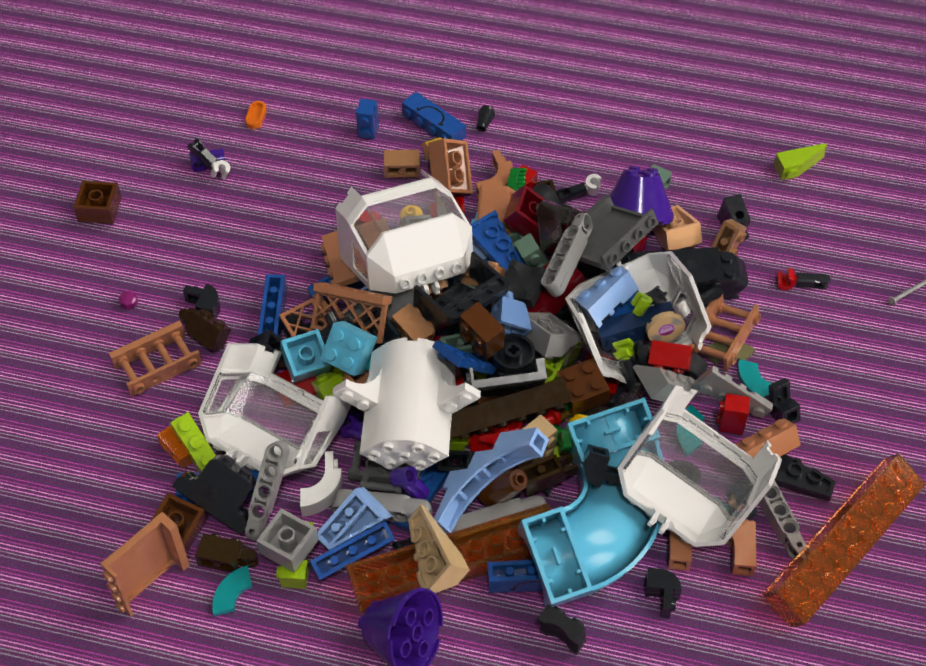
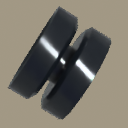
(515, 356)

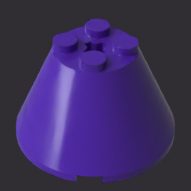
(642, 190)
(404, 627)

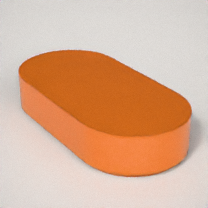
(256, 115)

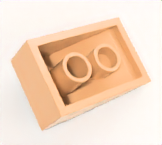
(681, 233)

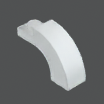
(323, 493)

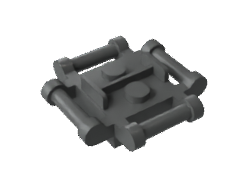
(374, 475)

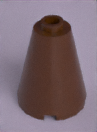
(503, 487)

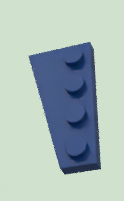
(494, 241)
(433, 480)

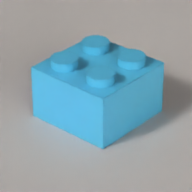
(348, 348)
(303, 356)

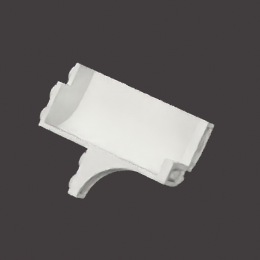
(407, 404)

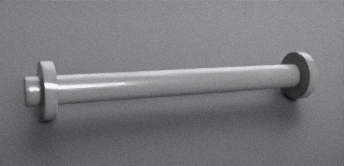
(892, 300)

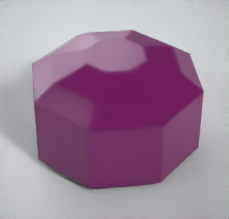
(128, 300)

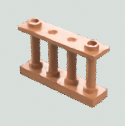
(713, 310)
(142, 347)

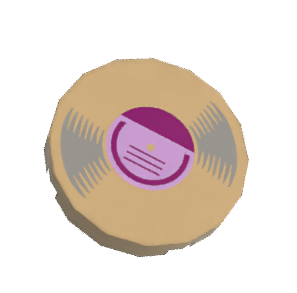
(665, 326)

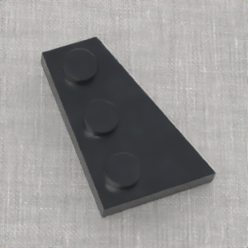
(800, 478)

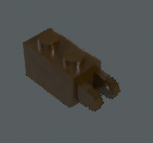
(205, 327)
(547, 472)
(224, 554)

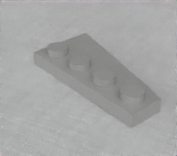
(717, 385)

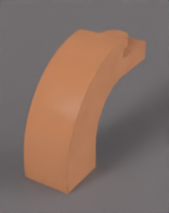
(502, 170)

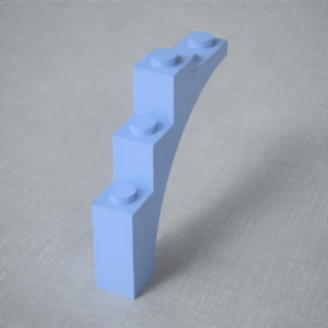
(465, 484)

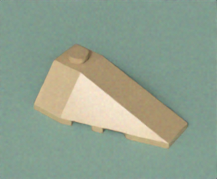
(437, 557)

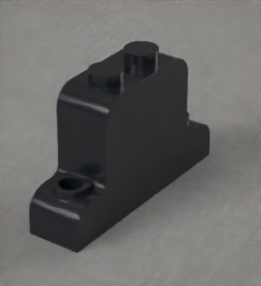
(220, 490)

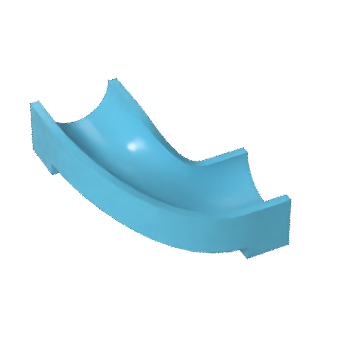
(601, 532)

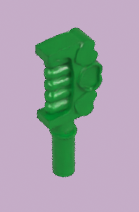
(517, 178)
(563, 441)

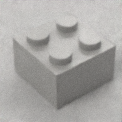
(287, 540)

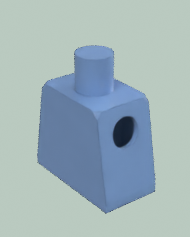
(512, 315)

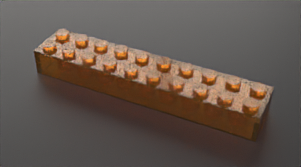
(844, 540)
(479, 544)

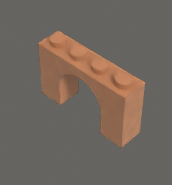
(741, 545)

